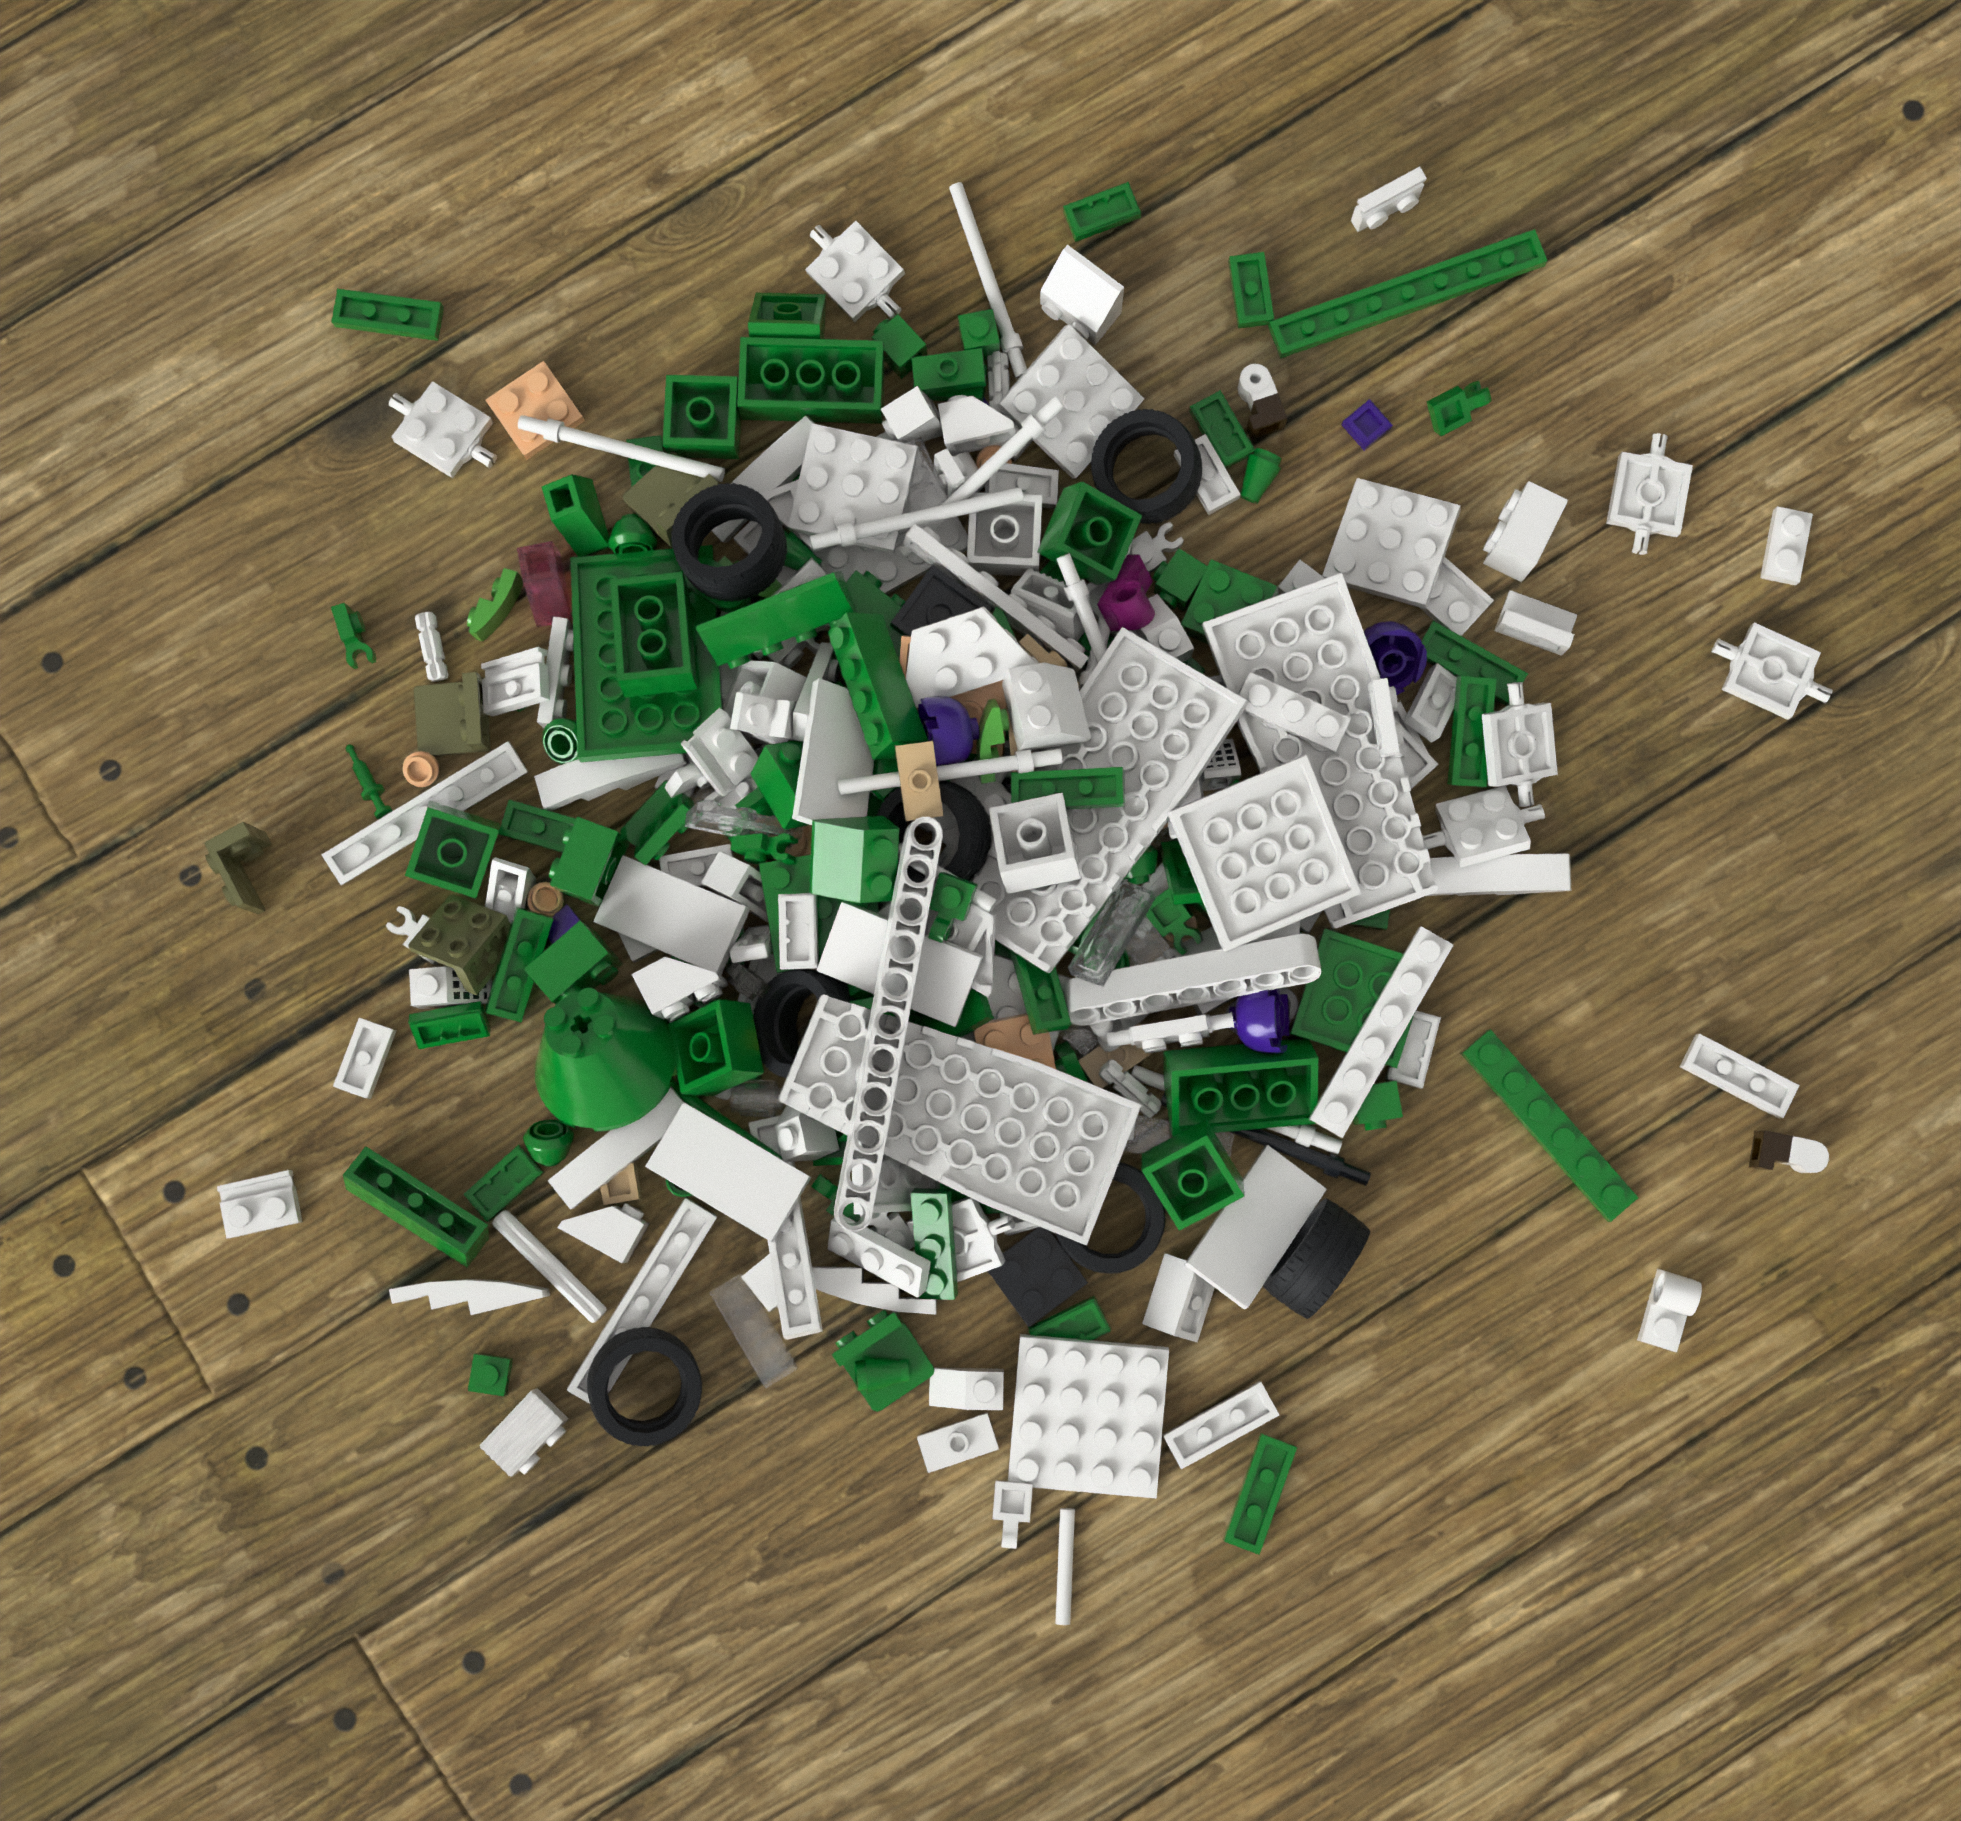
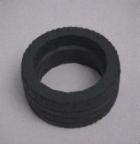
(1131, 427)
(713, 508)
(971, 822)
(778, 1012)
(1143, 1247)
(1318, 1259)
(657, 1429)

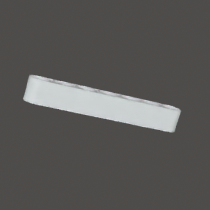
(1194, 979)

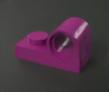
(1125, 599)

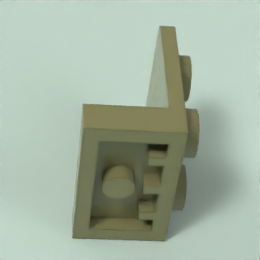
(662, 494)
(452, 717)
(224, 857)
(465, 939)

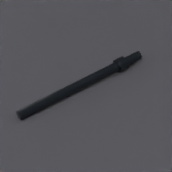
(1332, 1165)

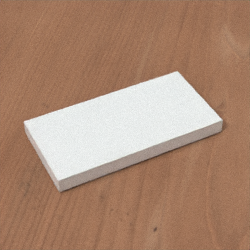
(831, 752)
(671, 915)
(855, 956)
(728, 1172)
(1257, 1229)

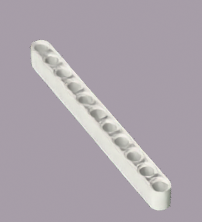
(876, 1039)

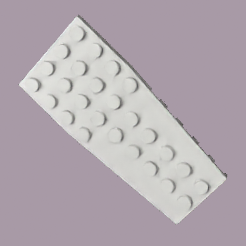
(1319, 650)
(1164, 731)
(971, 1117)

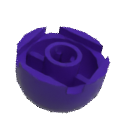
(1396, 653)
(949, 728)
(1262, 1020)

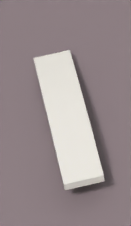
(772, 469)
(592, 779)
(1503, 875)
(614, 1152)
(850, 1285)
(480, 1293)

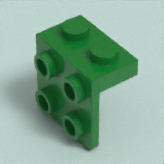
(885, 1339)

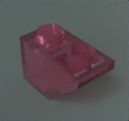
(544, 582)

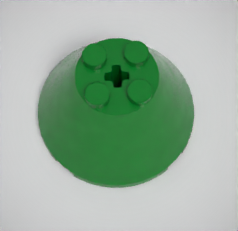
(603, 1060)

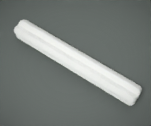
(549, 1266)

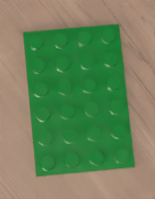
(637, 725)

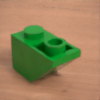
(577, 514)

